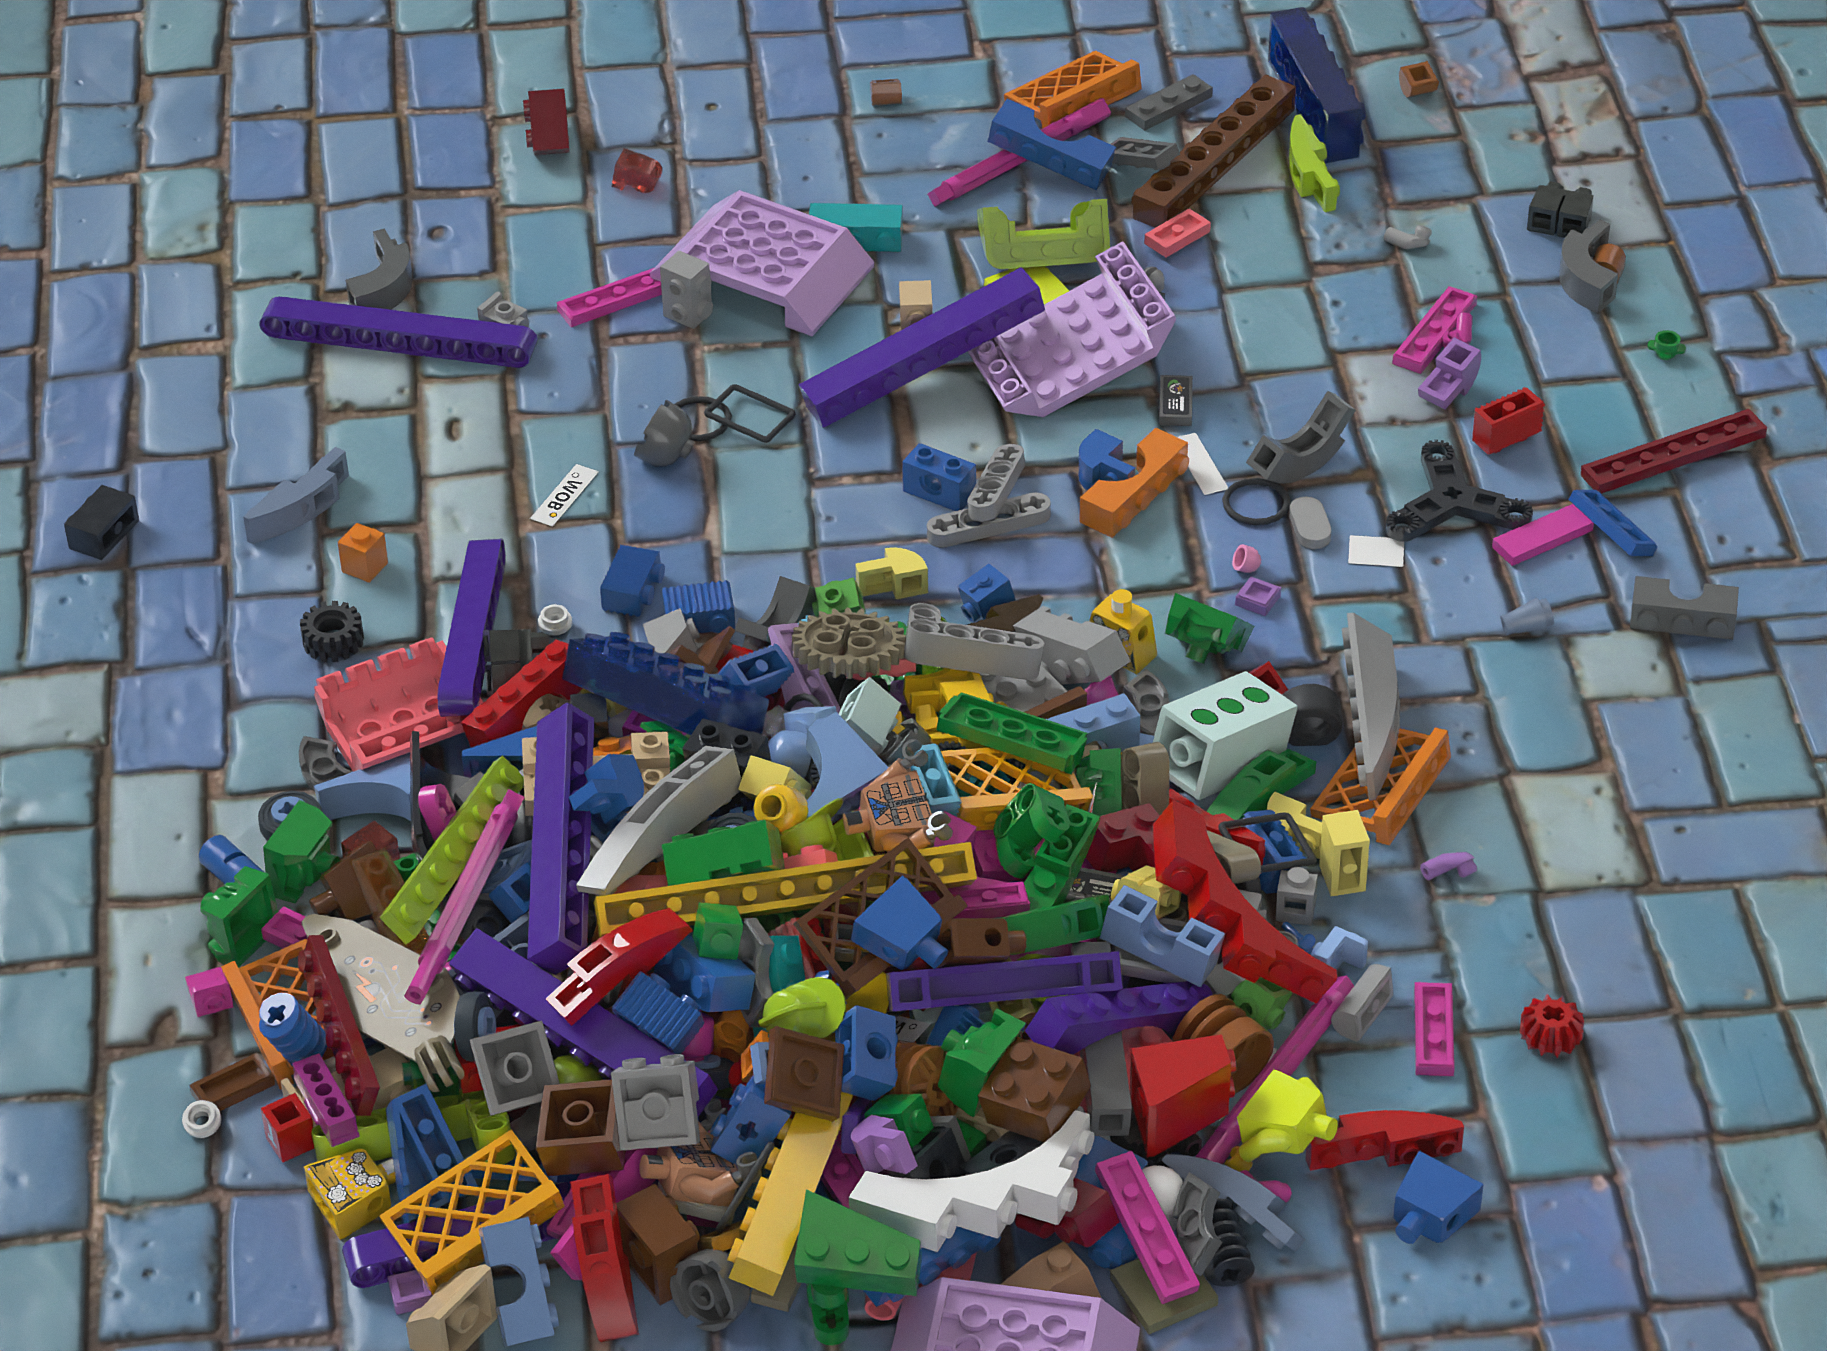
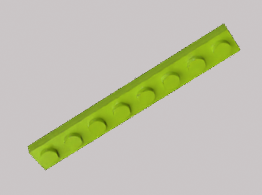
(449, 853)

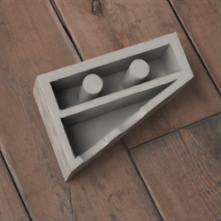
(1075, 650)

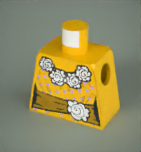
(1132, 625)
(350, 1189)

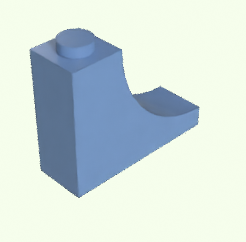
(843, 764)
(370, 790)

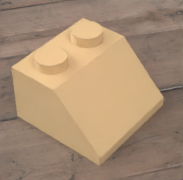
(455, 1312)

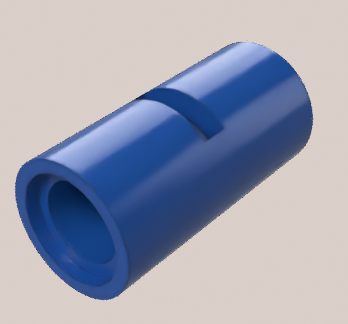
(224, 858)

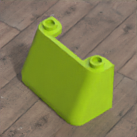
(1046, 247)

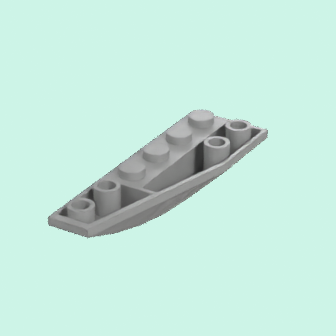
(1376, 699)
(667, 810)

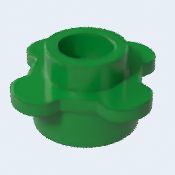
(1667, 344)

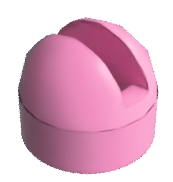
(1246, 559)

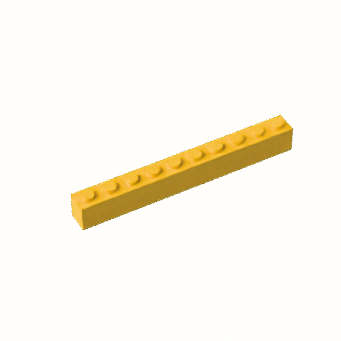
(779, 889)
(793, 1168)

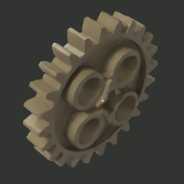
(848, 643)

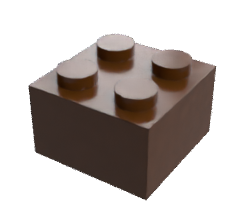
(1034, 1089)
(579, 1129)
(655, 1239)

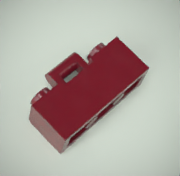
(1085, 1224)

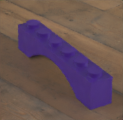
(1004, 981)
(1082, 1019)

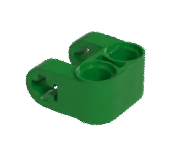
(1023, 823)
(827, 1304)

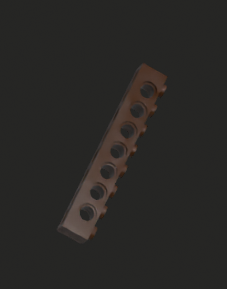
(1214, 151)

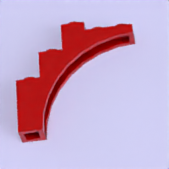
(1250, 943)

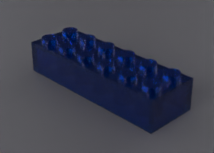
(1322, 92)
(660, 684)

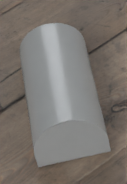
(1364, 1002)

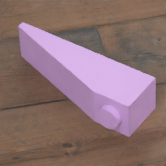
(802, 679)

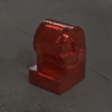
(636, 171)

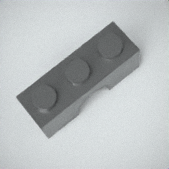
(1707, 616)

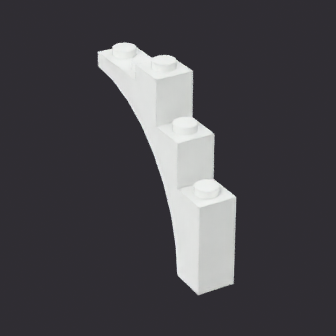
(984, 1201)

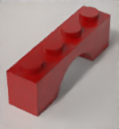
(507, 707)

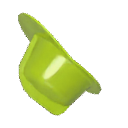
(812, 831)
(806, 1007)

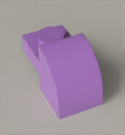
(1454, 373)
(882, 1146)

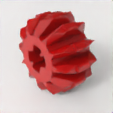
(1552, 1026)

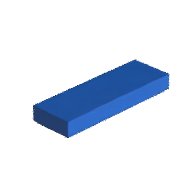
(1613, 522)

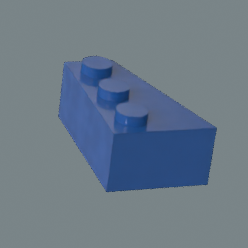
(709, 981)
(421, 1147)

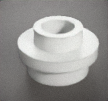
(554, 620)
(199, 1109)

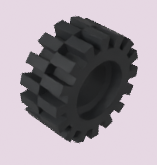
(331, 644)

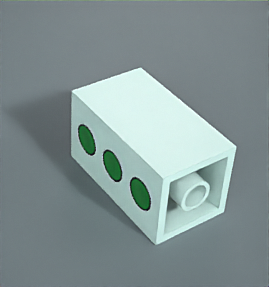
(1222, 731)

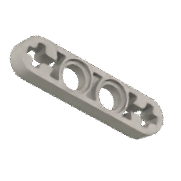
(996, 482)
(1034, 510)

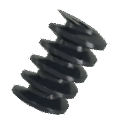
(1232, 1260)

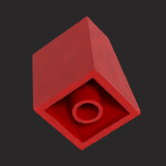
(1180, 1089)

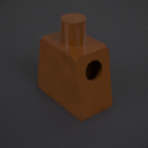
(343, 888)
(979, 941)

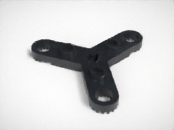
(1436, 505)

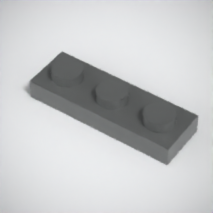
(1168, 102)
(1144, 153)

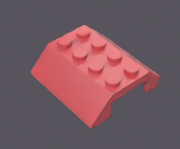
(381, 708)

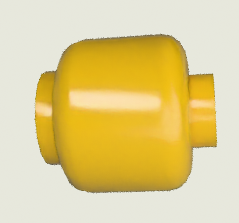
(781, 806)

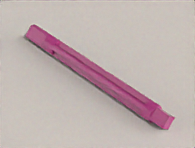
(1006, 160)
(464, 896)
(1284, 1060)

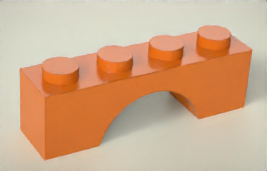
(1113, 504)

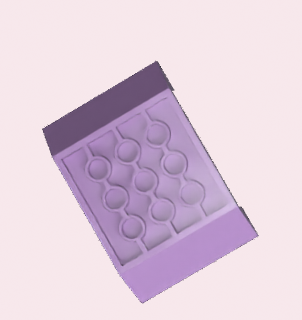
(778, 257)
(1078, 339)
(1008, 1318)

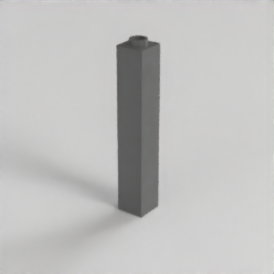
(1105, 1064)

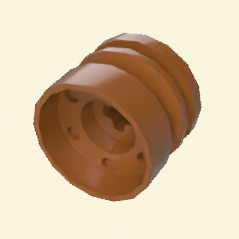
(1244, 1035)
(919, 1073)

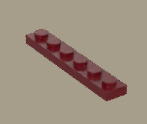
(1673, 451)
(339, 1024)

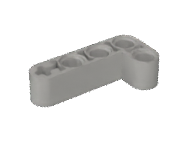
(970, 647)

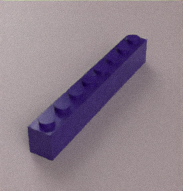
(922, 347)
(559, 839)
(523, 990)

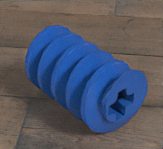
(291, 1028)

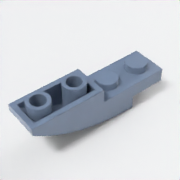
(299, 502)
(1250, 1197)

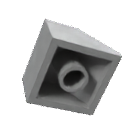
(514, 1067)

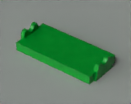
(1013, 732)

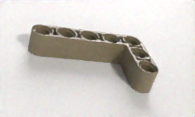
(1147, 781)

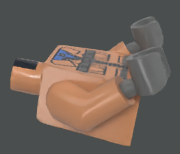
(897, 807)
(694, 1171)

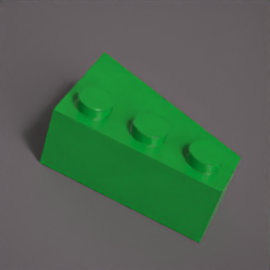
(723, 853)
(854, 1251)

